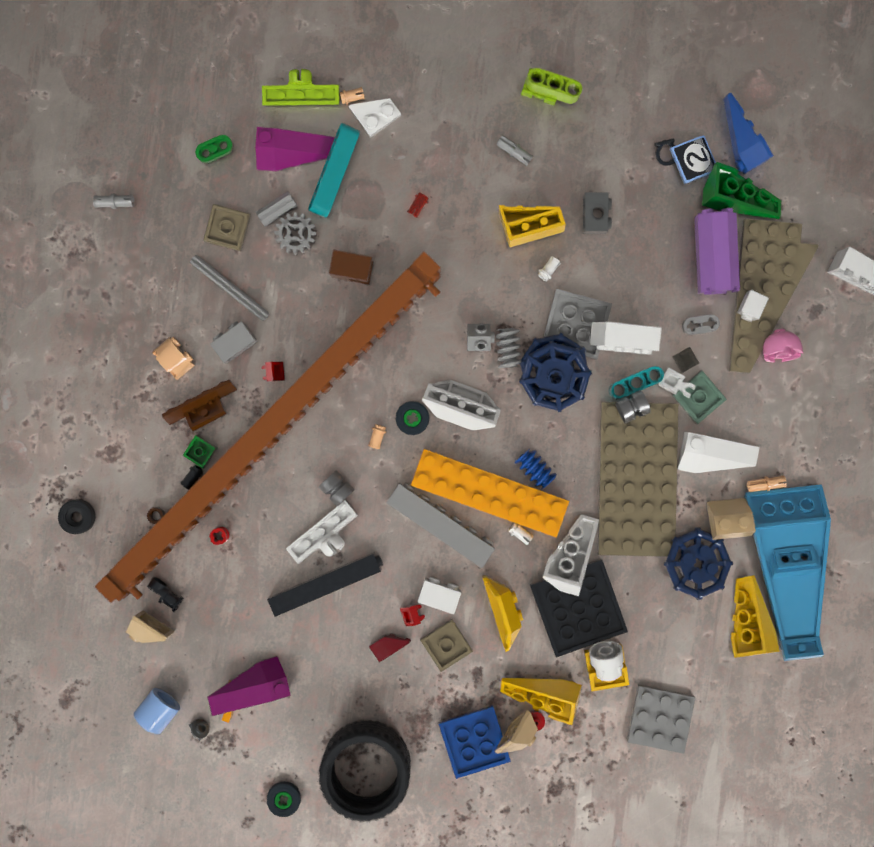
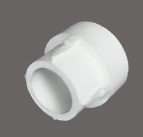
(607, 660)

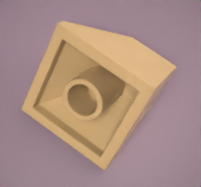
(148, 629)
(518, 734)

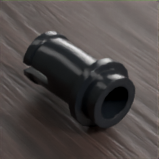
(192, 476)

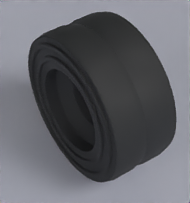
(68, 524)

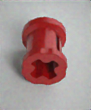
(225, 534)

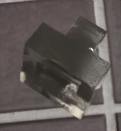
(685, 359)

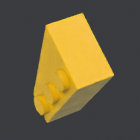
(530, 223)

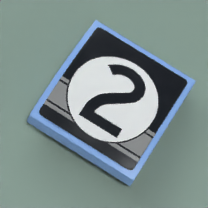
(693, 159)

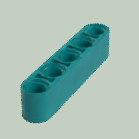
(334, 170)

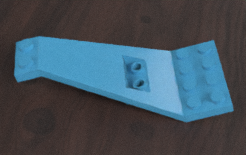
(791, 526)

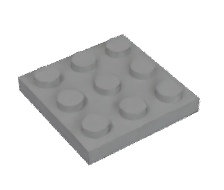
(574, 316)
(661, 719)

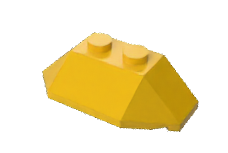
(504, 610)

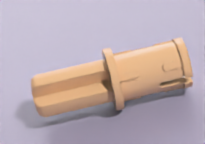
(766, 483)

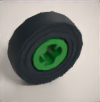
(407, 409)
(274, 796)

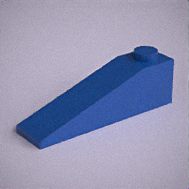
(748, 148)

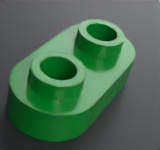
(214, 148)

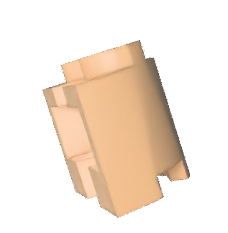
(172, 358)

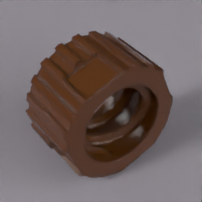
(149, 515)

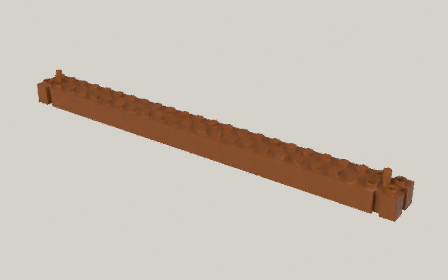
(265, 432)

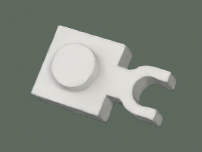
(674, 381)

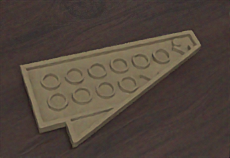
(772, 266)

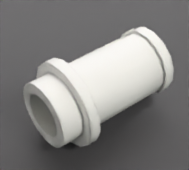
(546, 272)
(520, 533)

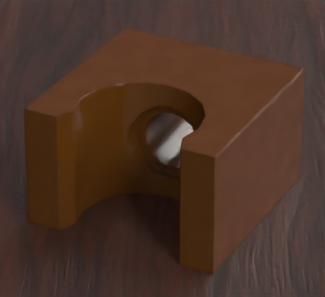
(351, 267)

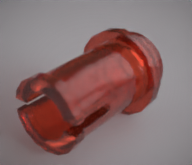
(418, 204)

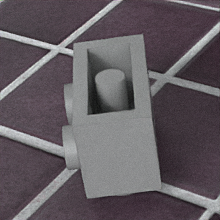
(233, 341)

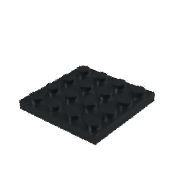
(580, 620)

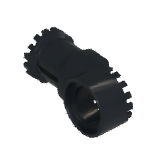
(167, 597)

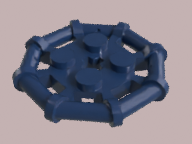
(560, 339)
(564, 370)
(695, 574)

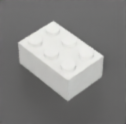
(625, 337)

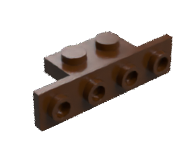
(202, 408)

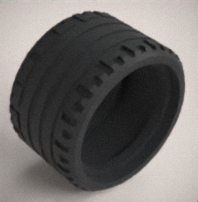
(360, 807)

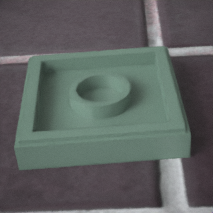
(702, 400)

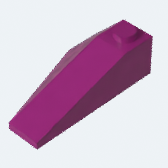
(287, 148)
(255, 686)

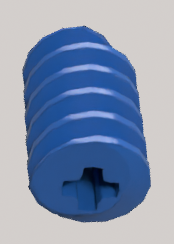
(535, 468)

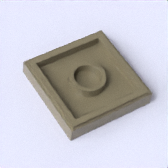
(226, 227)
(446, 645)

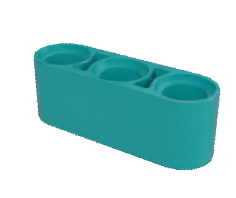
(644, 378)

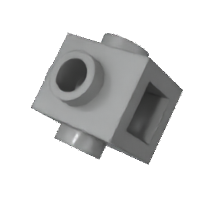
(479, 337)

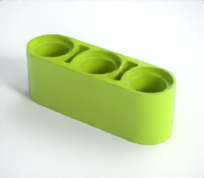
(544, 88)

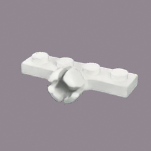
(323, 534)

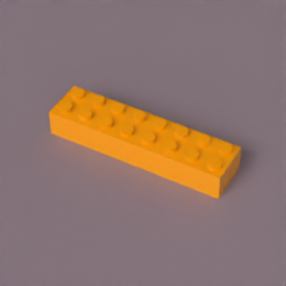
(490, 493)

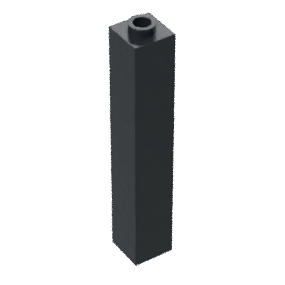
(325, 584)

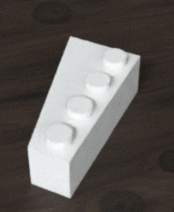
(854, 269)

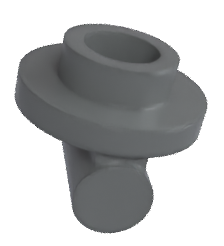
(199, 729)

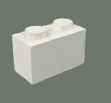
(439, 595)

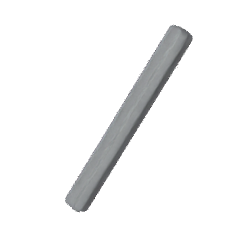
(229, 287)

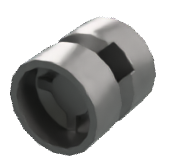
(633, 406)
(336, 488)

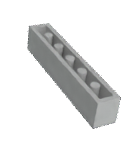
(441, 525)

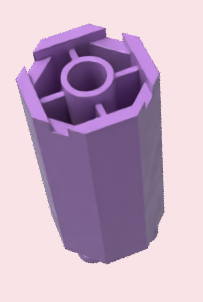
(717, 251)

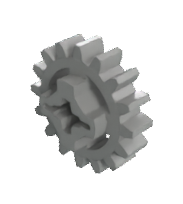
(301, 228)

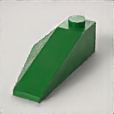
(730, 190)

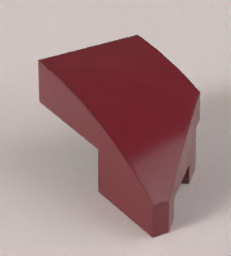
(387, 646)

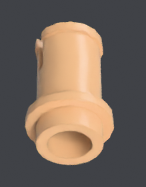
(350, 95)
(377, 436)

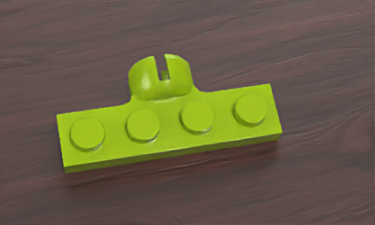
(300, 92)

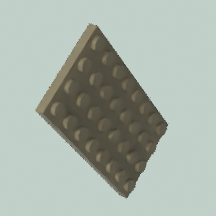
(638, 481)

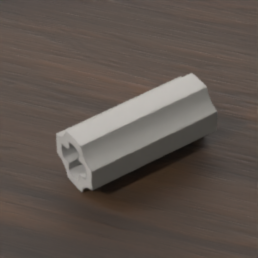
(276, 209)

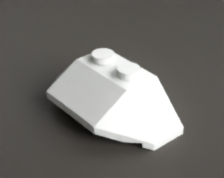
(461, 405)

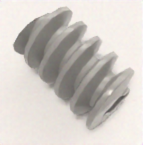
(508, 347)

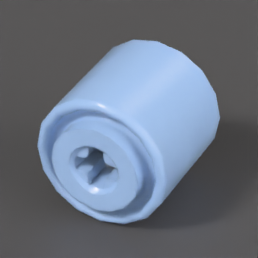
(156, 711)

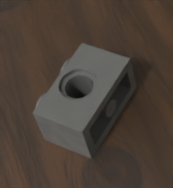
(599, 201)

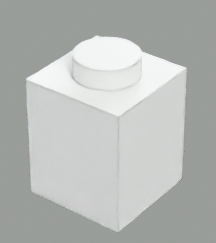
(752, 306)

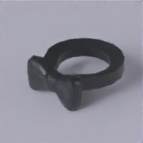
(659, 146)

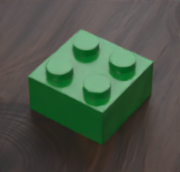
(199, 451)

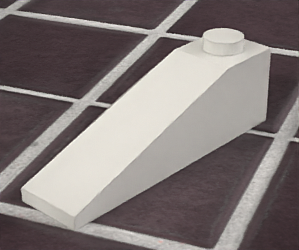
(708, 454)
(569, 561)

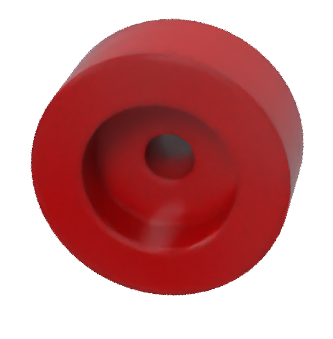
(539, 719)

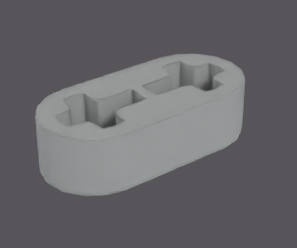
(701, 329)

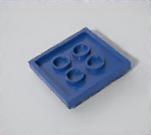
(472, 741)

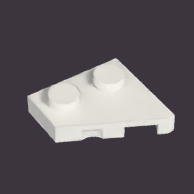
(375, 114)

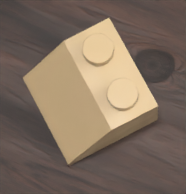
(730, 519)

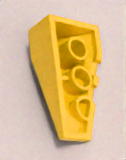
(752, 623)
(551, 695)

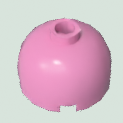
(782, 346)

